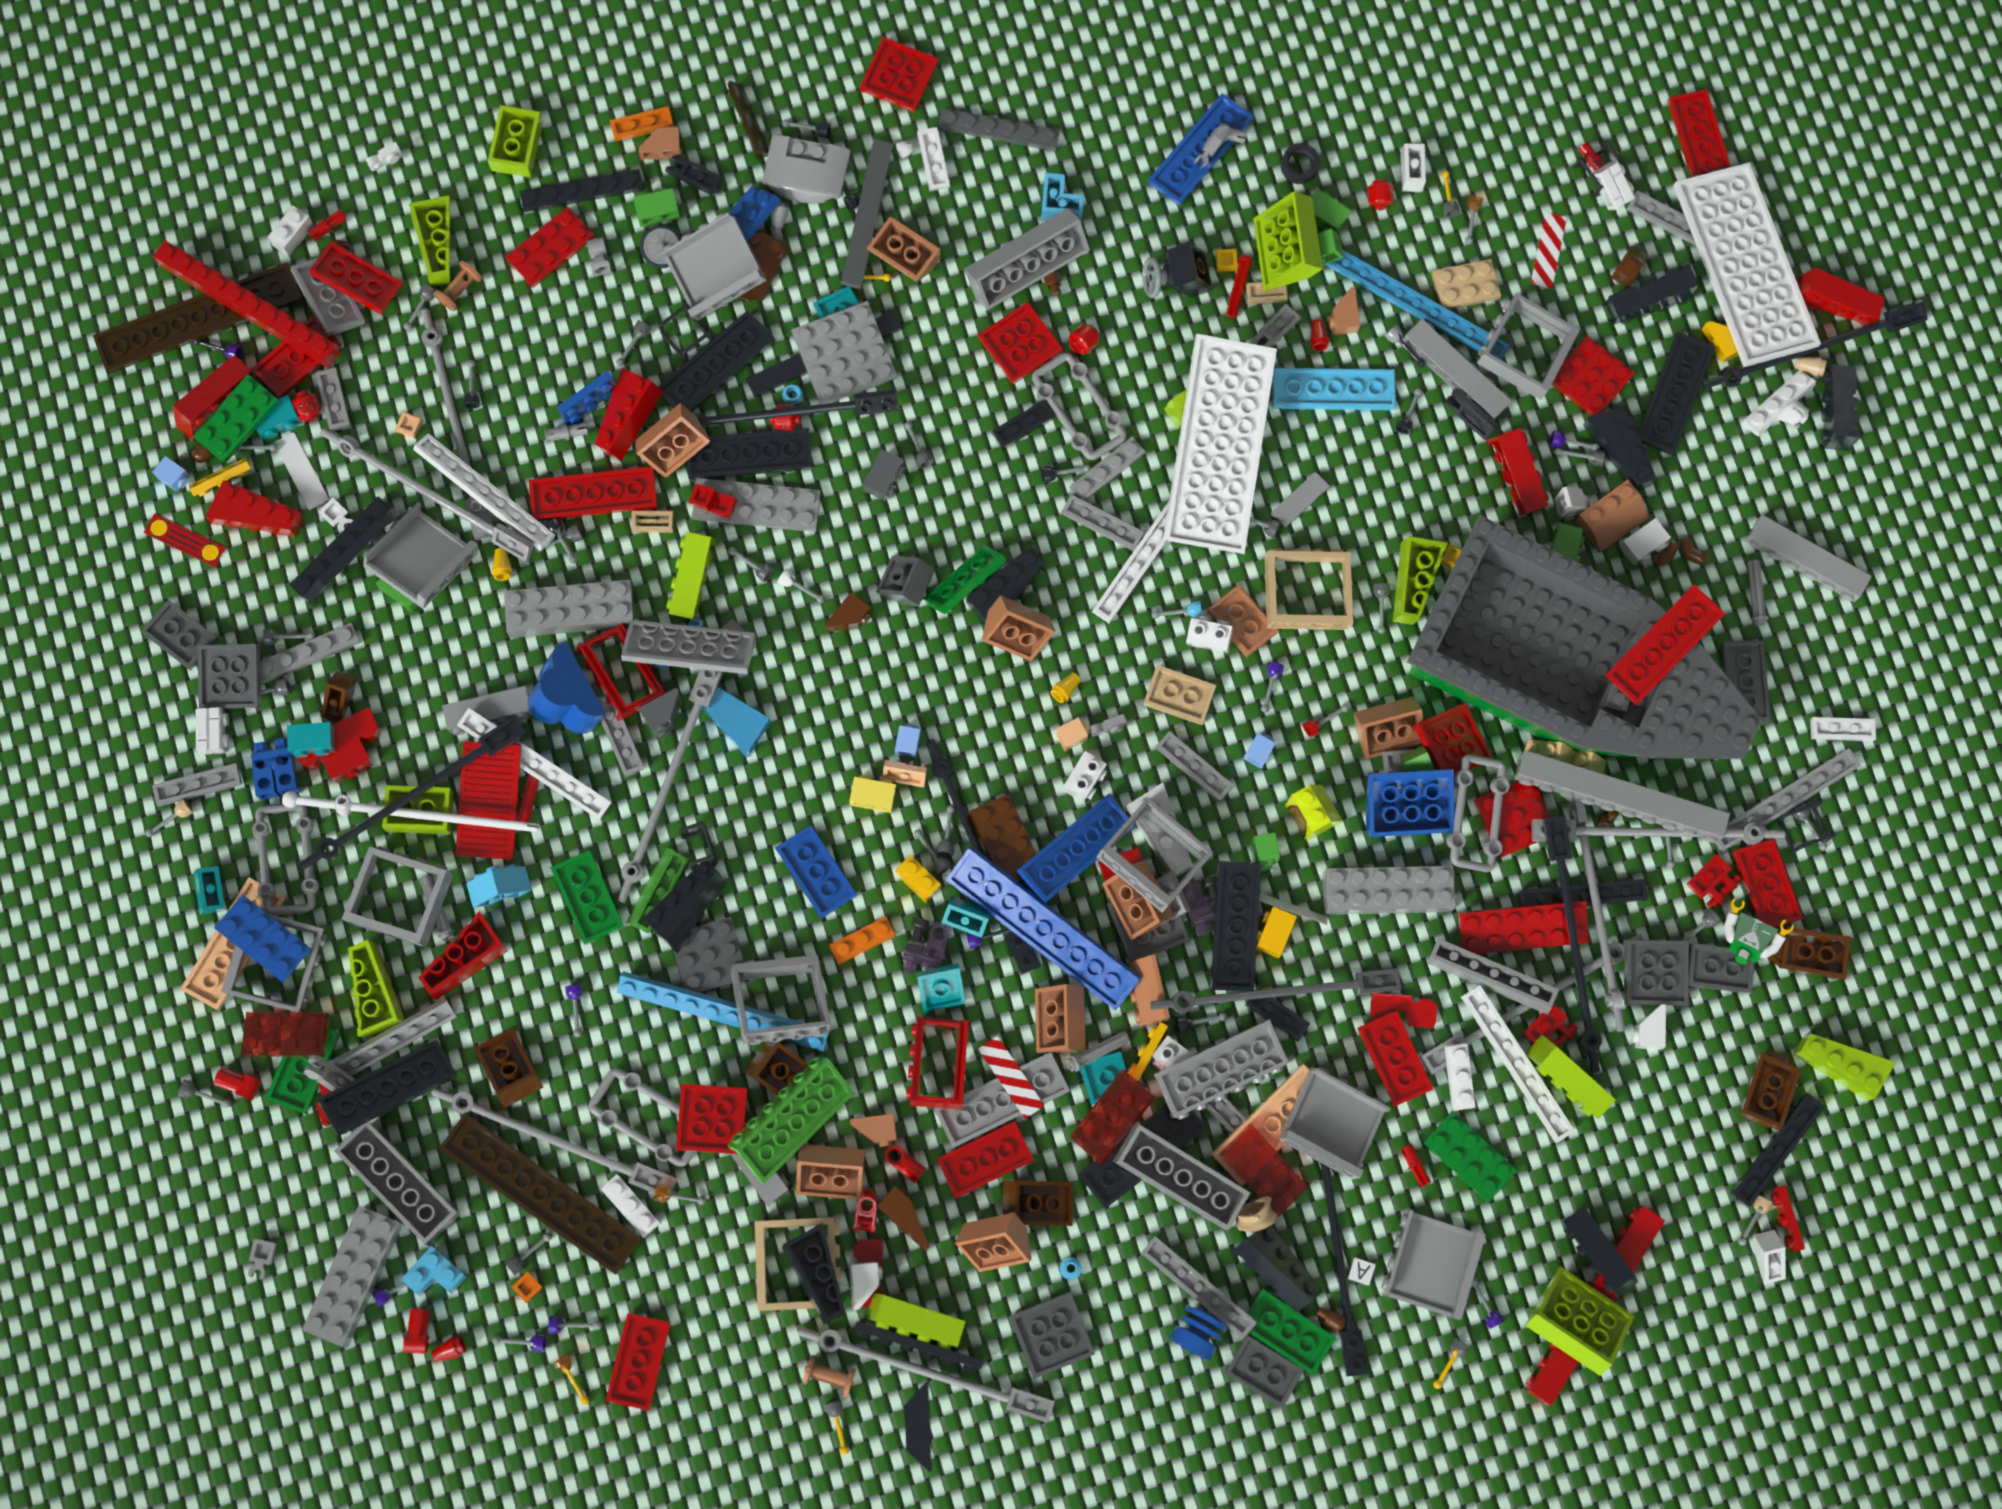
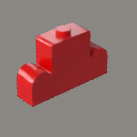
(350, 752)

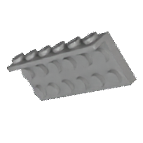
(688, 646)
(1221, 1069)

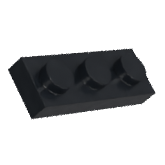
(1022, 424)
(1279, 1016)

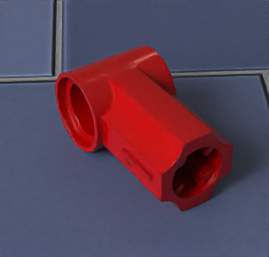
(242, 1085)
(906, 1165)
(416, 1338)

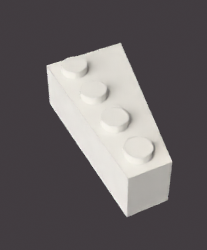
(1168, 851)

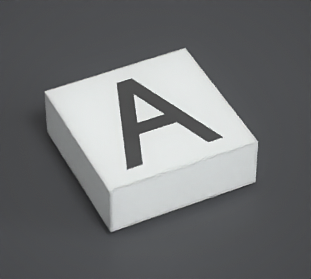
(1361, 1271)

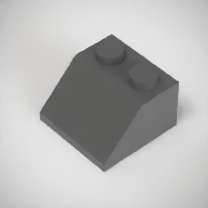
(905, 580)
(662, 713)

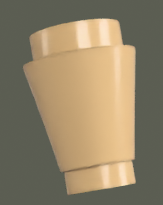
(1811, 365)

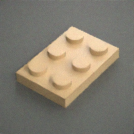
(1466, 284)
(1179, 695)

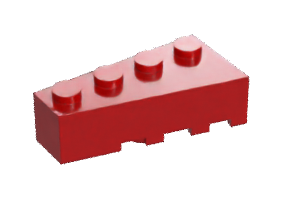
(1519, 471)
(463, 957)

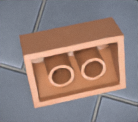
(905, 250)
(672, 440)
(1613, 516)
(1017, 628)
(1388, 727)
(1132, 908)
(1146, 990)
(1060, 1019)
(830, 1172)
(995, 1242)

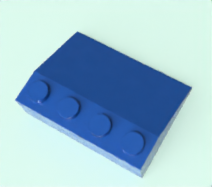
(1410, 803)

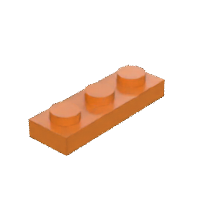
(640, 123)
(862, 940)

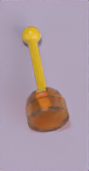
(564, 1365)

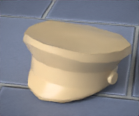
(1256, 1215)

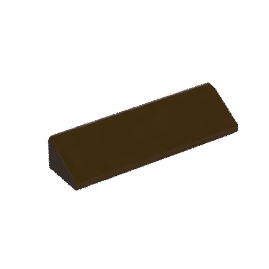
(748, 120)

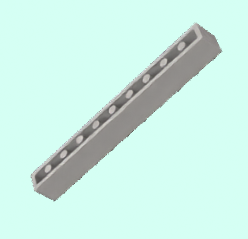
(1621, 796)

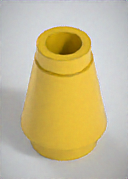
(501, 565)
(1063, 689)

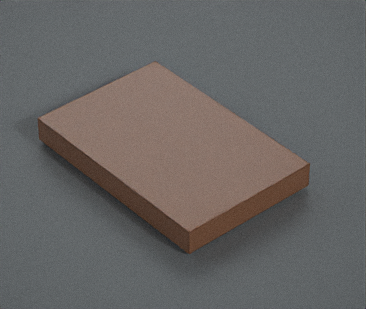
(1245, 617)

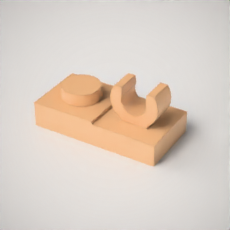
(905, 773)

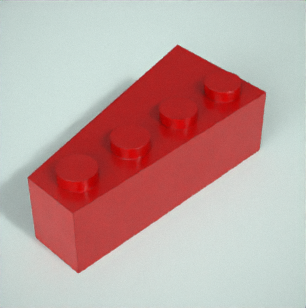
(1839, 297)
(208, 395)
(626, 413)
(248, 510)

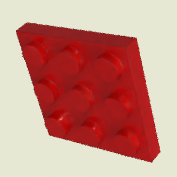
(899, 74)
(1020, 343)
(1591, 377)
(1451, 737)
(1518, 810)
(710, 1117)

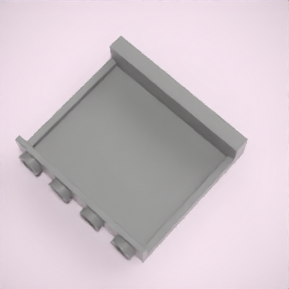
(713, 265)
(418, 556)
(1333, 1122)
(1433, 1265)

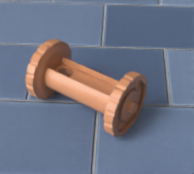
(457, 286)
(829, 1376)

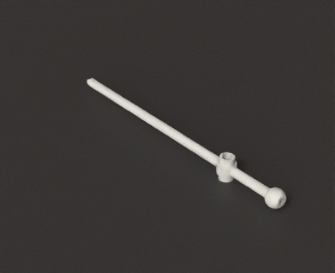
(344, 807)

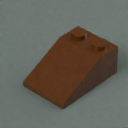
(775, 1066)
(508, 1067)
(1039, 1202)
(901, 1212)

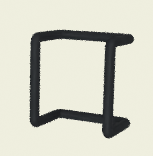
(1580, 162)
(709, 334)
(1814, 807)
(708, 840)

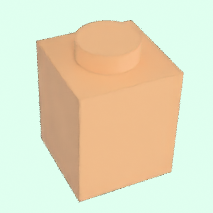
(1072, 734)

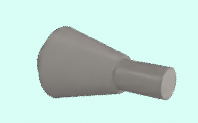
(778, 219)

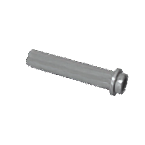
(1757, 595)
(442, 922)
(1097, 1051)

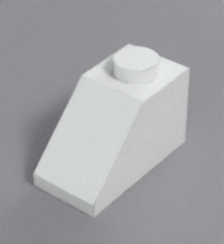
(1570, 502)
(1651, 1030)
(1770, 1256)
(863, 1281)

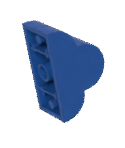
(565, 694)

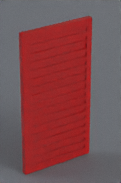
(488, 791)

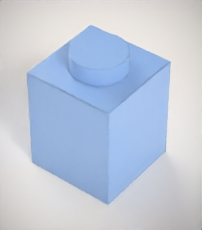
(171, 474)
(907, 740)
(1259, 750)

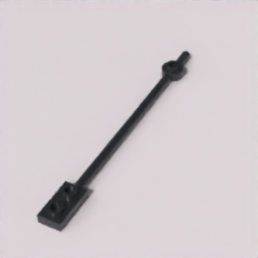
(1894, 320)
(863, 403)
(492, 743)
(1559, 850)
(1021, 951)
(1351, 1340)

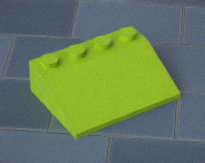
(1288, 241)
(1580, 1321)

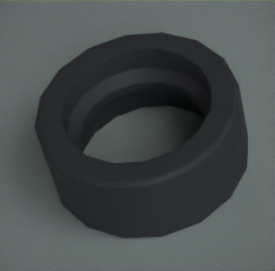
(1300, 178)

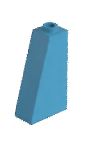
(737, 721)

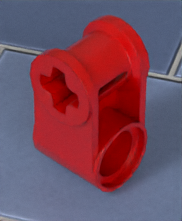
(865, 1215)

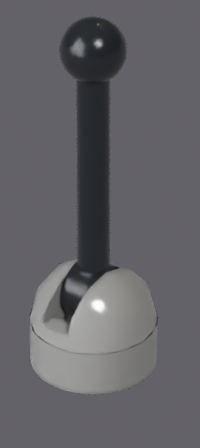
(1395, 335)

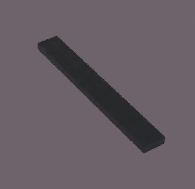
(794, 367)

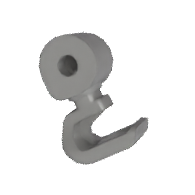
(598, 252)

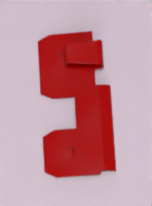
(1417, 1013)
(868, 1251)

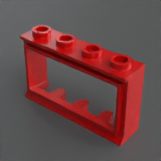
(604, 681)
(914, 1070)

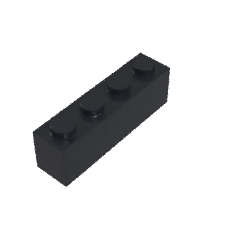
(1600, 1251)

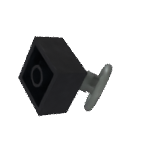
(1183, 270)

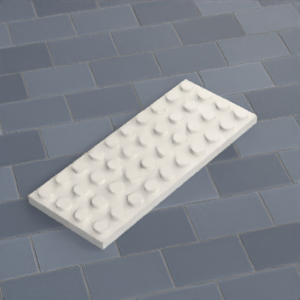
(1746, 264)
(1220, 444)

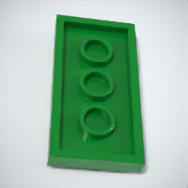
(236, 419)
(964, 579)
(587, 897)
(293, 1087)
(1469, 1156)
(1289, 1332)

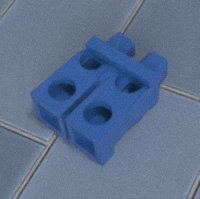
(274, 770)

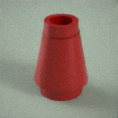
(1318, 337)
(451, 1348)

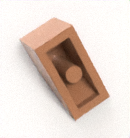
(661, 144)
(1345, 315)
(877, 1129)

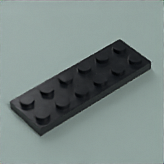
(717, 363)
(1675, 393)
(752, 454)
(1235, 926)
(387, 1088)
(1112, 1181)

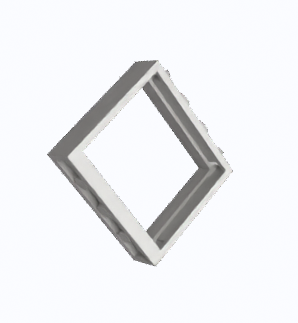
(1545, 320)
(1133, 876)
(432, 909)
(777, 968)
(307, 981)

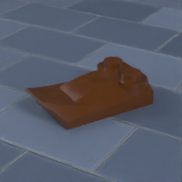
(770, 255)
(1814, 953)
(1770, 1090)

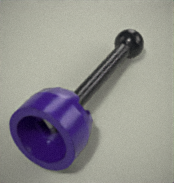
(230, 350)
(975, 941)

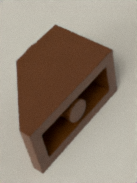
(1629, 266)
(849, 615)
(338, 696)

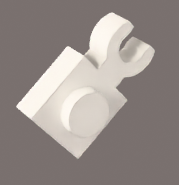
(387, 155)
(334, 514)

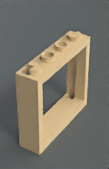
(1327, 622)
(833, 1230)

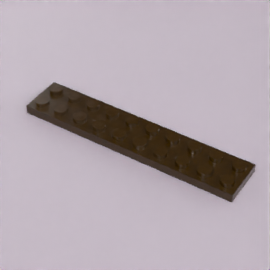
(189, 321)
(540, 1193)

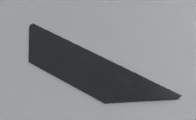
(918, 1428)

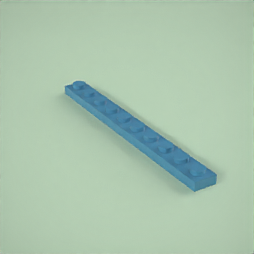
(1415, 303)
(708, 1007)

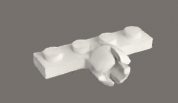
(1782, 405)

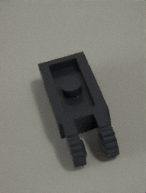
(695, 175)
(1471, 414)

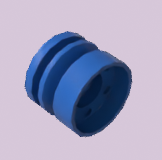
(1198, 1332)

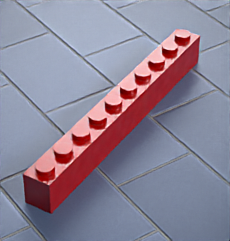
(246, 304)
(1632, 1245)

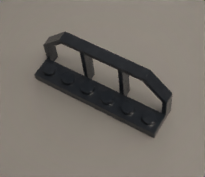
(343, 550)

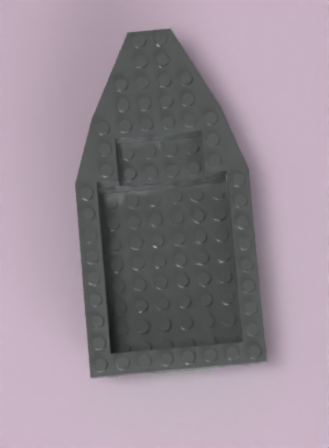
(1540, 633)

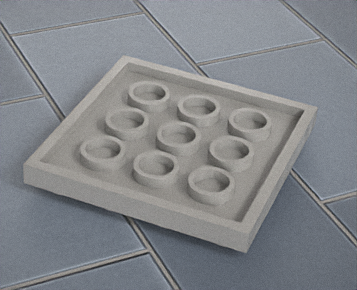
(844, 353)

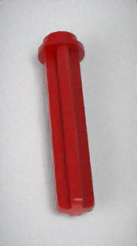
(1239, 284)
(528, 799)

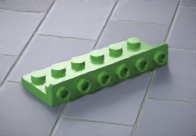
(791, 1118)

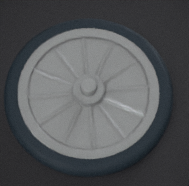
(655, 241)

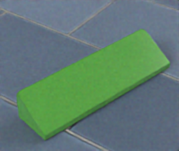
(659, 886)

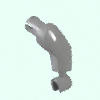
(1217, 138)

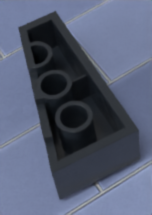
(1652, 296)
(1839, 408)
(1622, 445)
(1008, 582)
(685, 905)
(1278, 1267)
(814, 1268)

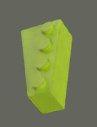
(432, 231)
(1416, 573)
(690, 575)
(373, 992)
(1848, 1066)
(1569, 1076)
(915, 1320)

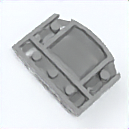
(805, 169)

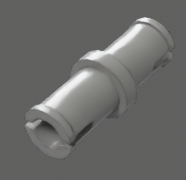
(565, 432)

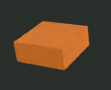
(527, 1287)

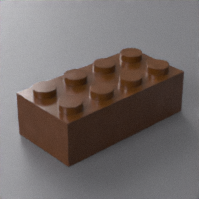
(1003, 835)

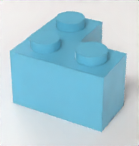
(1056, 200)
(498, 885)
(433, 1267)

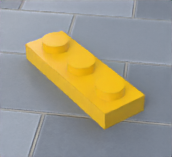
(203, 485)
(1147, 1050)

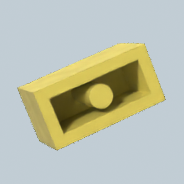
(873, 794)

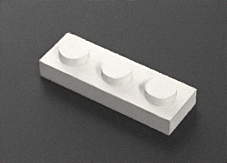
(933, 159)
(1843, 729)
(1459, 1076)
(630, 1206)

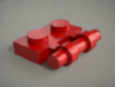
(1708, 876)
(1548, 1024)

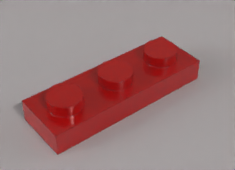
(1787, 1219)

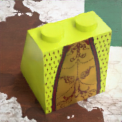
(1313, 811)

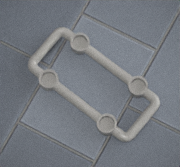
(1078, 439)
(1456, 839)
(266, 890)
(610, 1119)

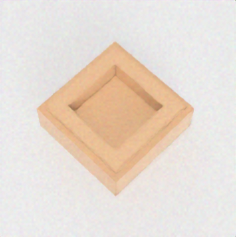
(409, 425)

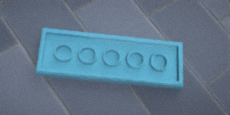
(1333, 389)

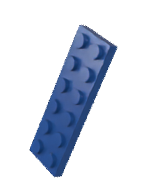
(1178, 173)
(1073, 849)

